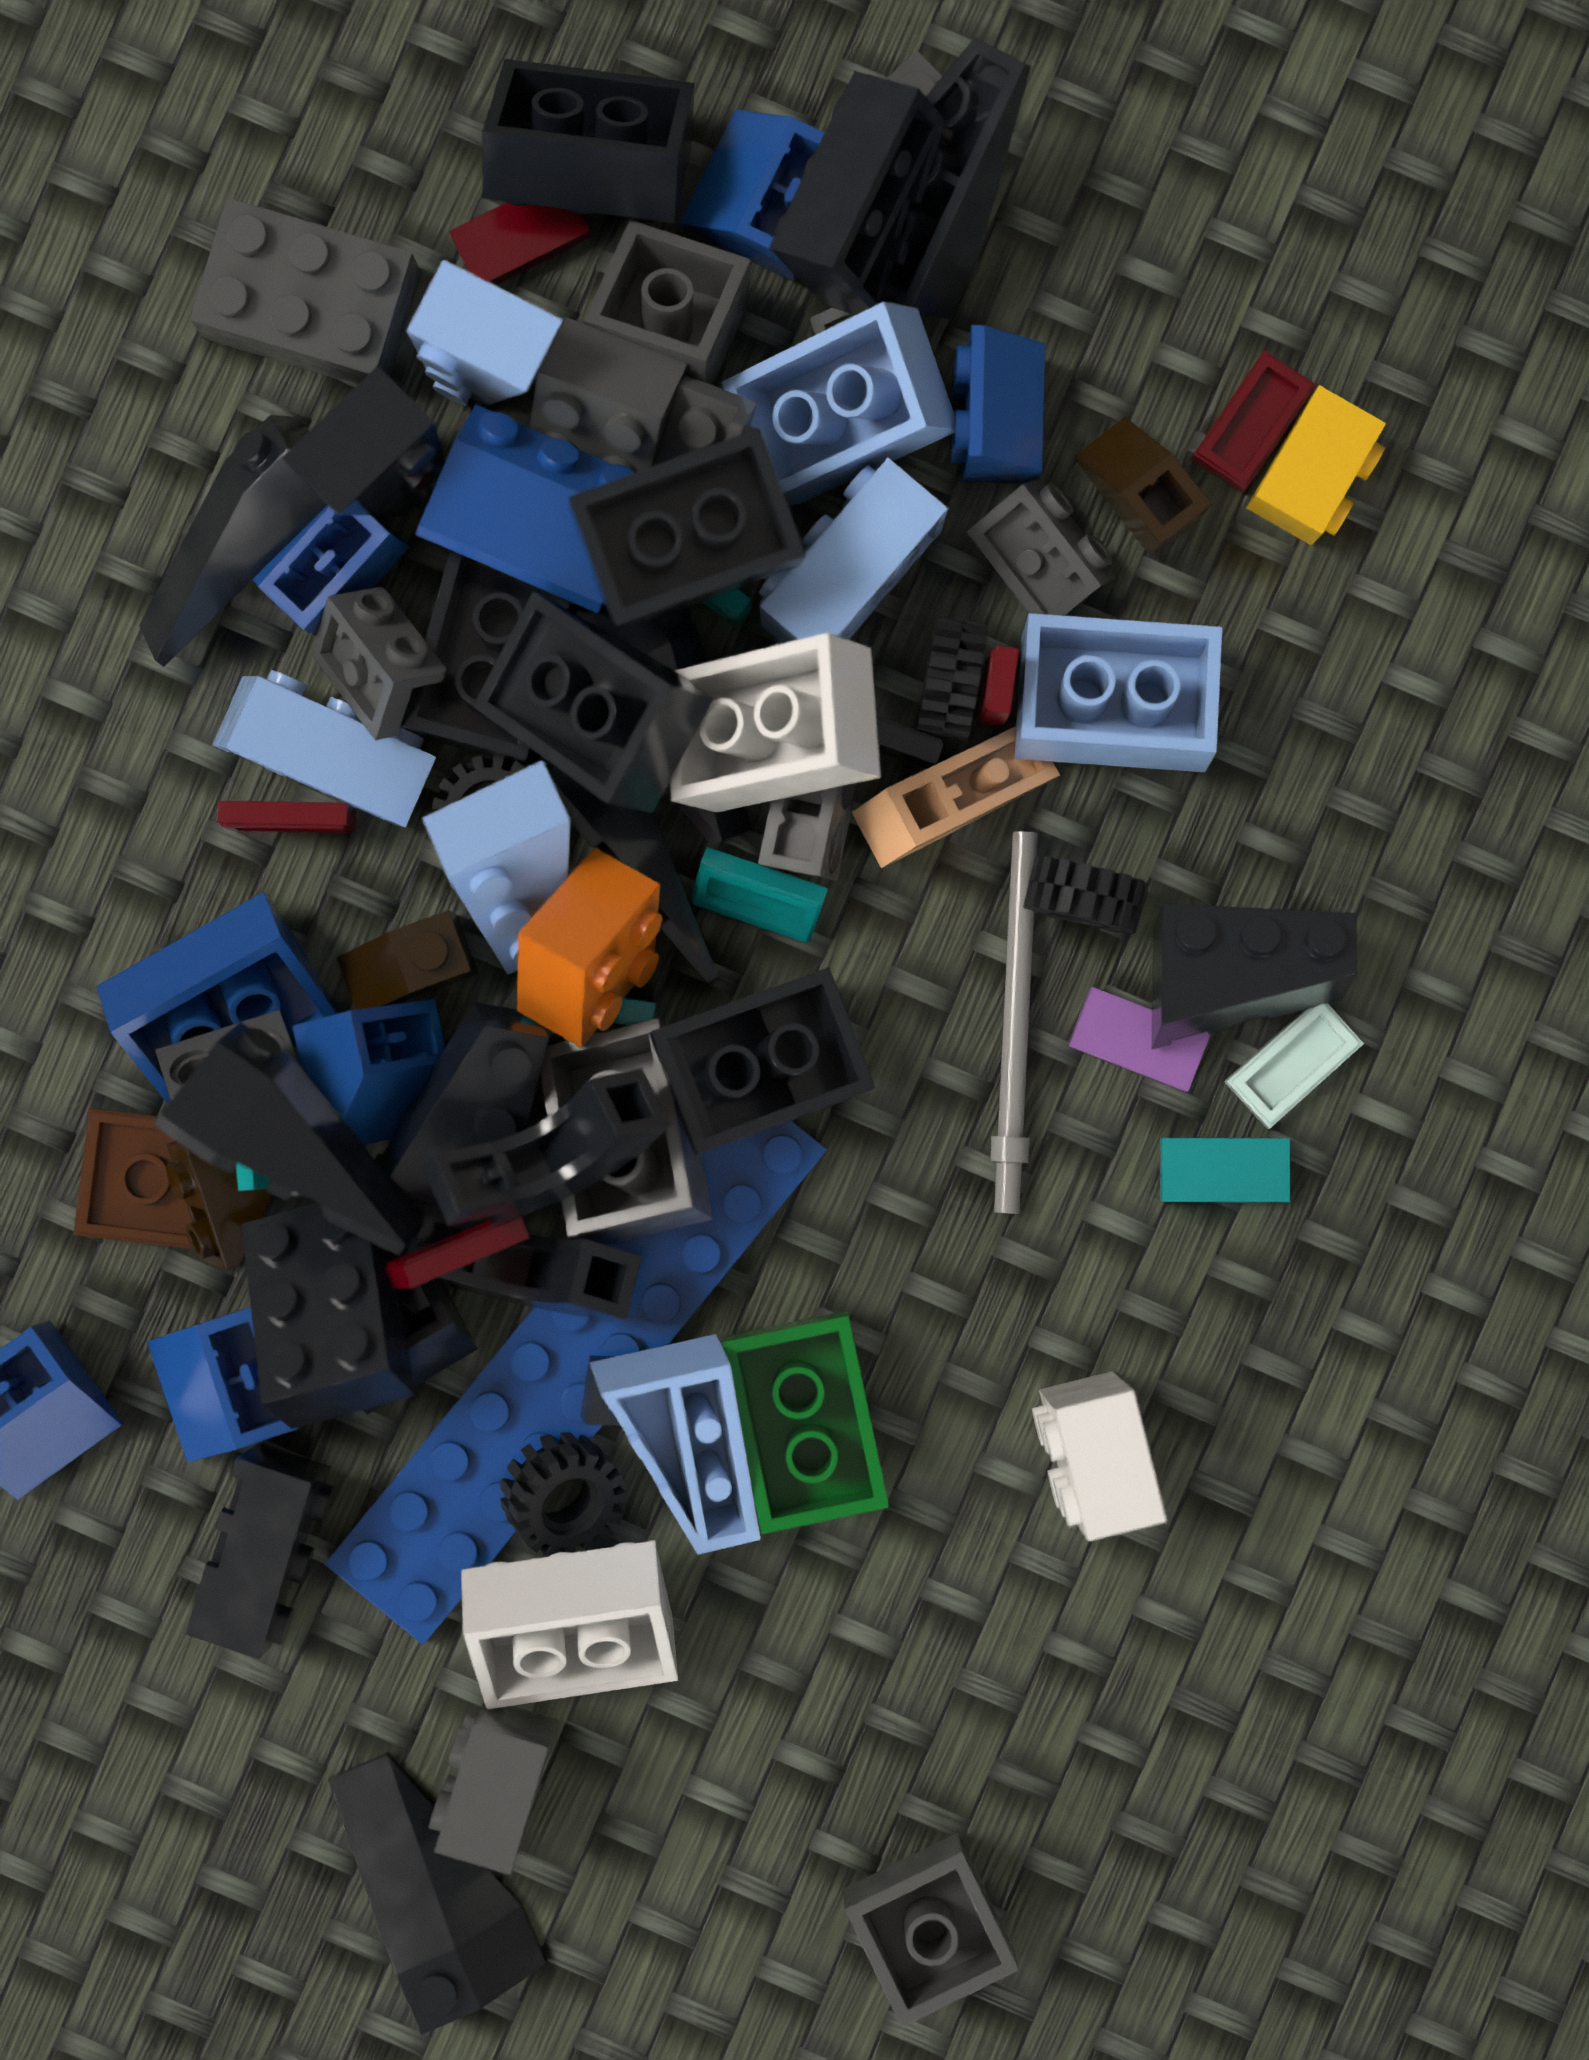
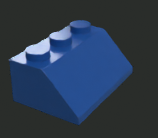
(509, 504)
(210, 980)

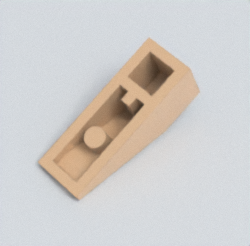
(948, 797)

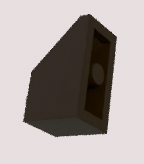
(408, 962)

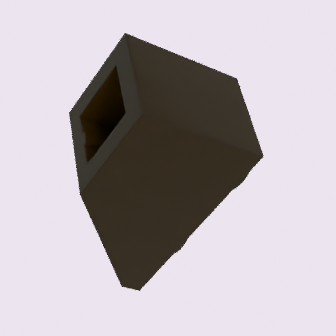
(1143, 485)
(214, 1206)

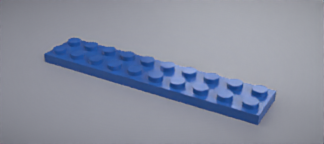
(446, 1499)

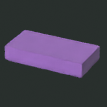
(1123, 1036)

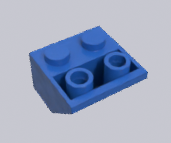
(752, 184)
(1003, 406)
(329, 559)
(372, 1062)
(214, 1386)
(46, 1409)

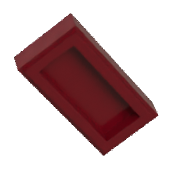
(516, 239)
(1253, 421)
(997, 687)
(287, 816)
(454, 1252)

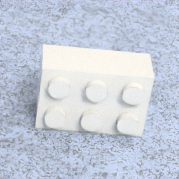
(780, 724)
(1101, 1456)
(569, 1624)

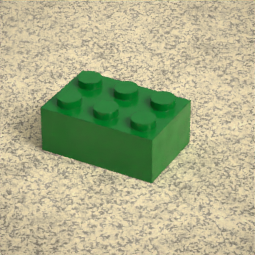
(805, 1422)

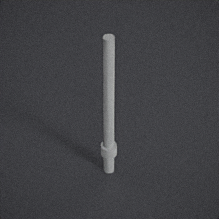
(1010, 1147)

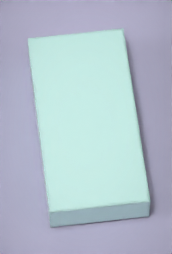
(1293, 1063)

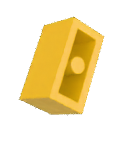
(1317, 466)

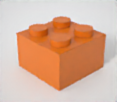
(588, 948)

